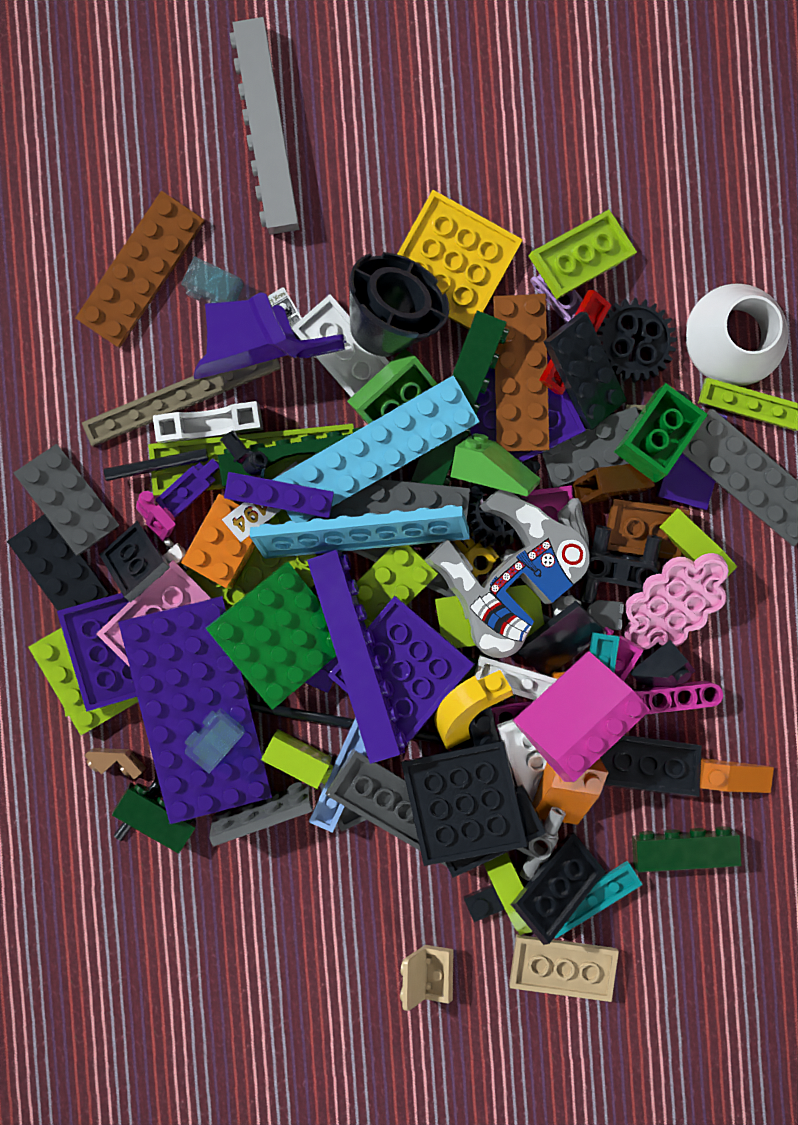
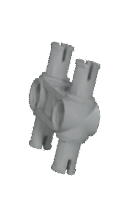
(538, 854)

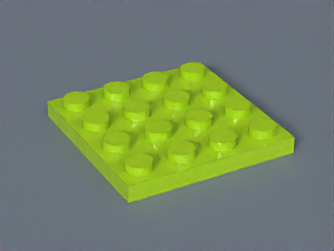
(57, 666)

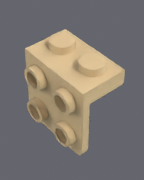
(427, 976)

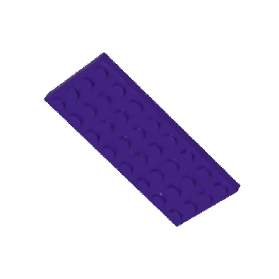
(178, 682)

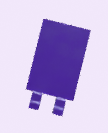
(687, 484)

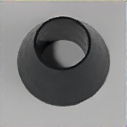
(393, 304)

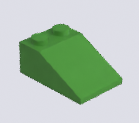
(492, 466)

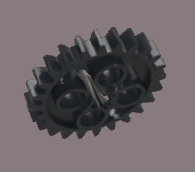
(656, 347)

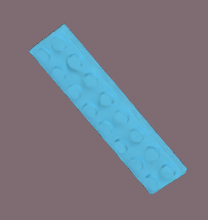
(385, 444)
(361, 532)

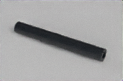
(156, 464)

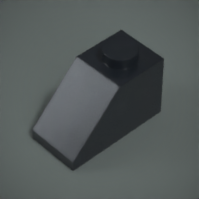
(663, 668)

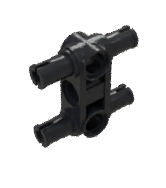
(618, 567)

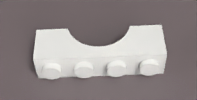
(207, 424)

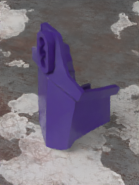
(252, 334)

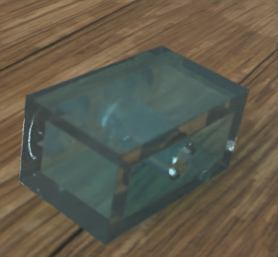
(211, 283)
(214, 739)

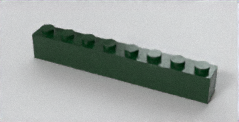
(470, 373)

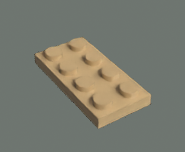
(564, 968)

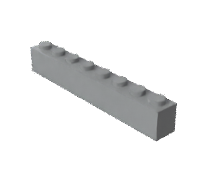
(265, 125)

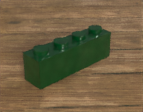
(686, 850)

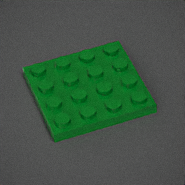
(276, 635)

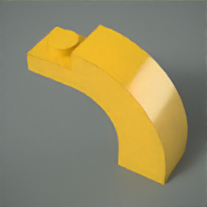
(465, 702)

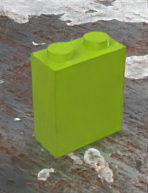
(298, 759)

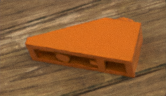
(735, 776)

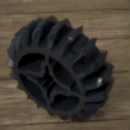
(496, 532)

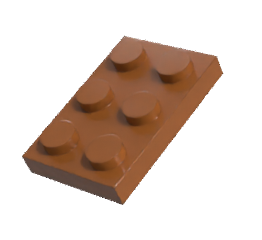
(635, 520)

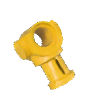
(474, 550)

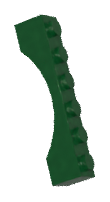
(282, 450)

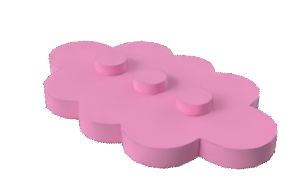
(676, 600)

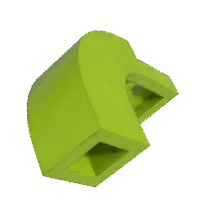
(507, 887)

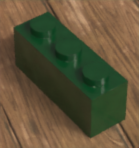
(150, 817)

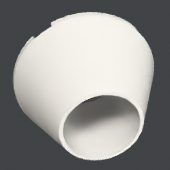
(714, 350)

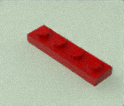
(596, 309)

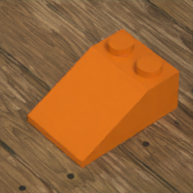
(571, 797)

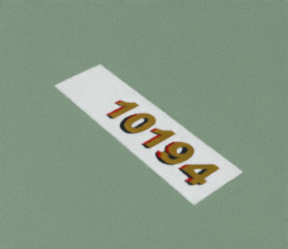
(250, 515)

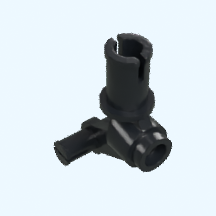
(253, 462)

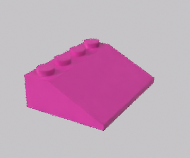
(580, 717)

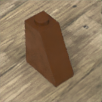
(610, 482)

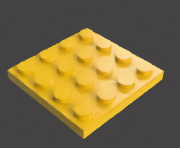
(461, 252)

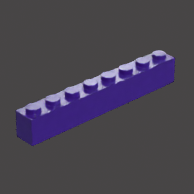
(356, 656)

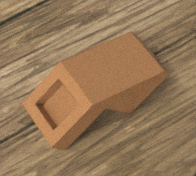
(103, 758)

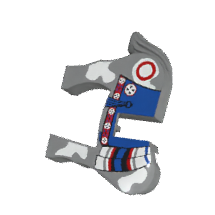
(549, 564)

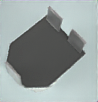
(607, 613)

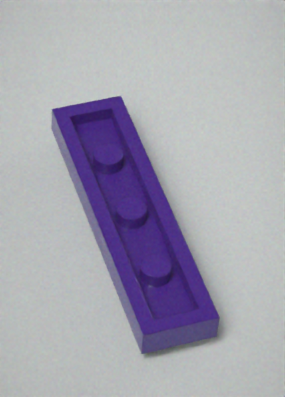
(279, 494)

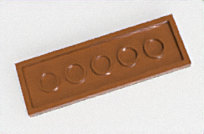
(140, 269)
(520, 396)

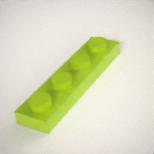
(749, 404)

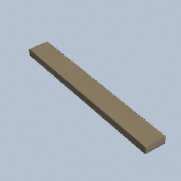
(170, 400)

